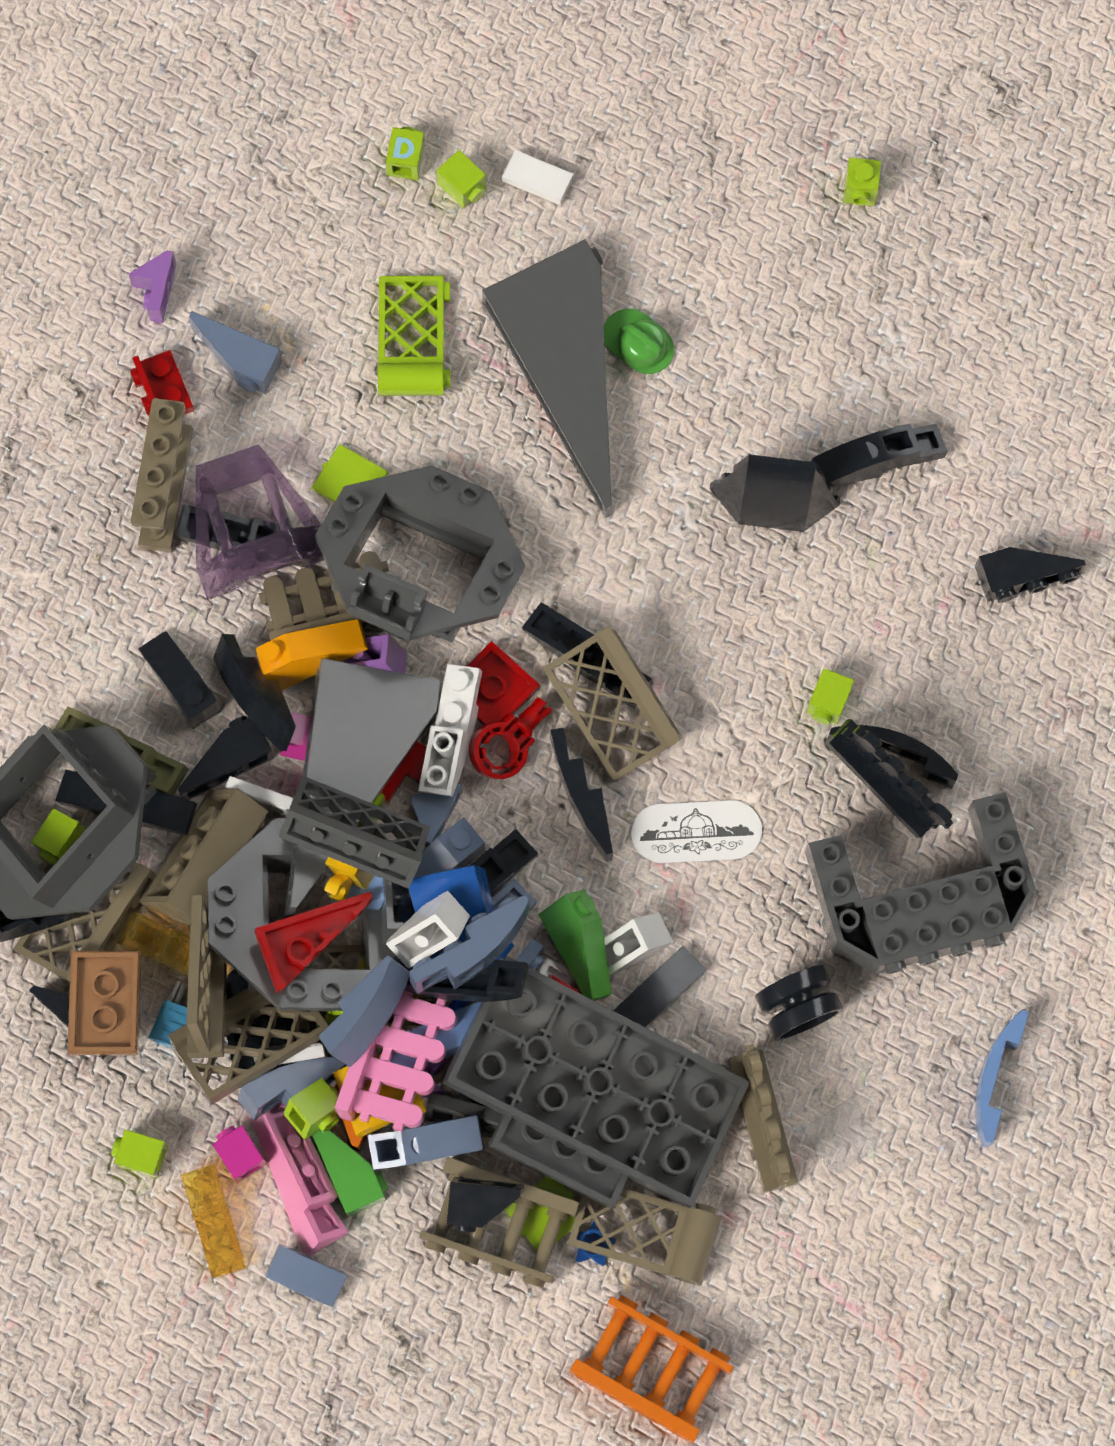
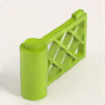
(412, 374)

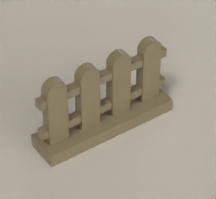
(314, 613)
(764, 1122)

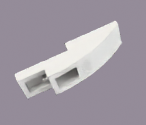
(452, 731)

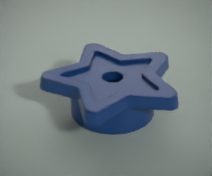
(592, 1234)

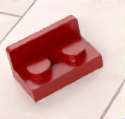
(160, 380)

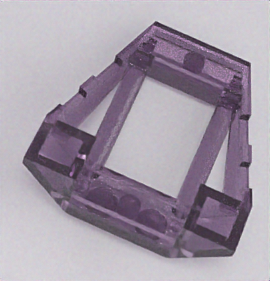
(260, 556)

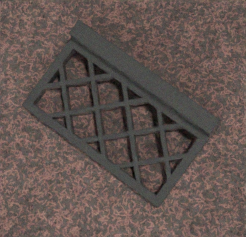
(342, 840)

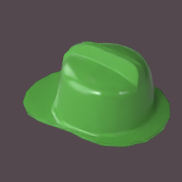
(638, 341)

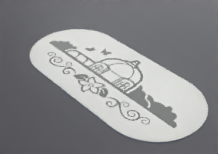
(696, 831)

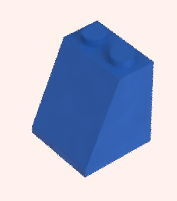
(465, 884)

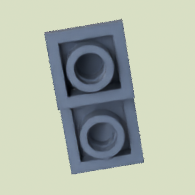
(305, 1275)

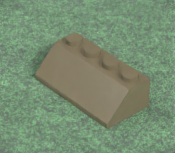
(217, 832)

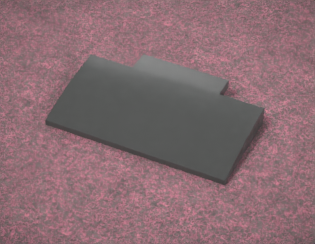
(594, 1094)

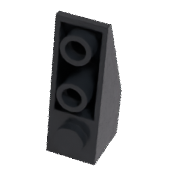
(1019, 570)

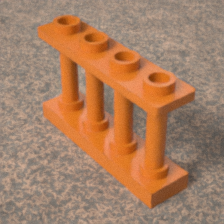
(652, 1404)

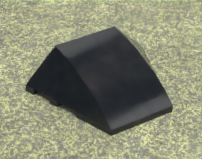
(775, 493)

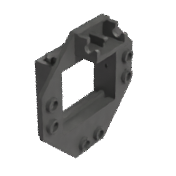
(437, 507)
(104, 848)
(240, 904)

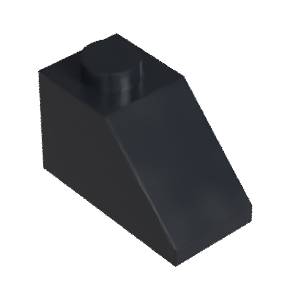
(478, 1201)

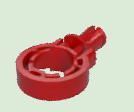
(518, 744)

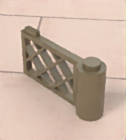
(689, 1245)

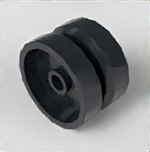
(798, 1001)

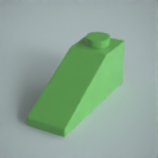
(580, 941)
(351, 1174)

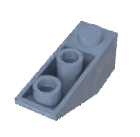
(425, 1142)

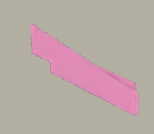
(300, 1181)

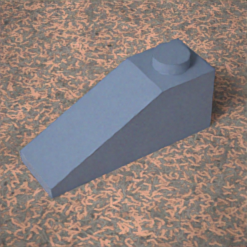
(244, 357)
(452, 850)

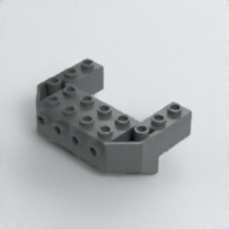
(930, 917)

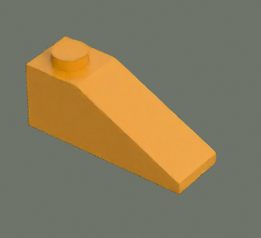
(299, 653)

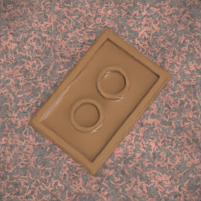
(104, 1003)

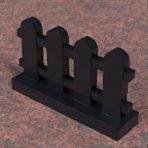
(887, 780)

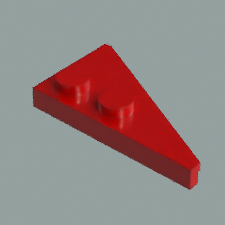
(297, 940)

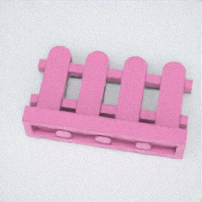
(381, 1071)

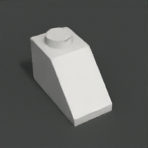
(429, 930)
(636, 942)

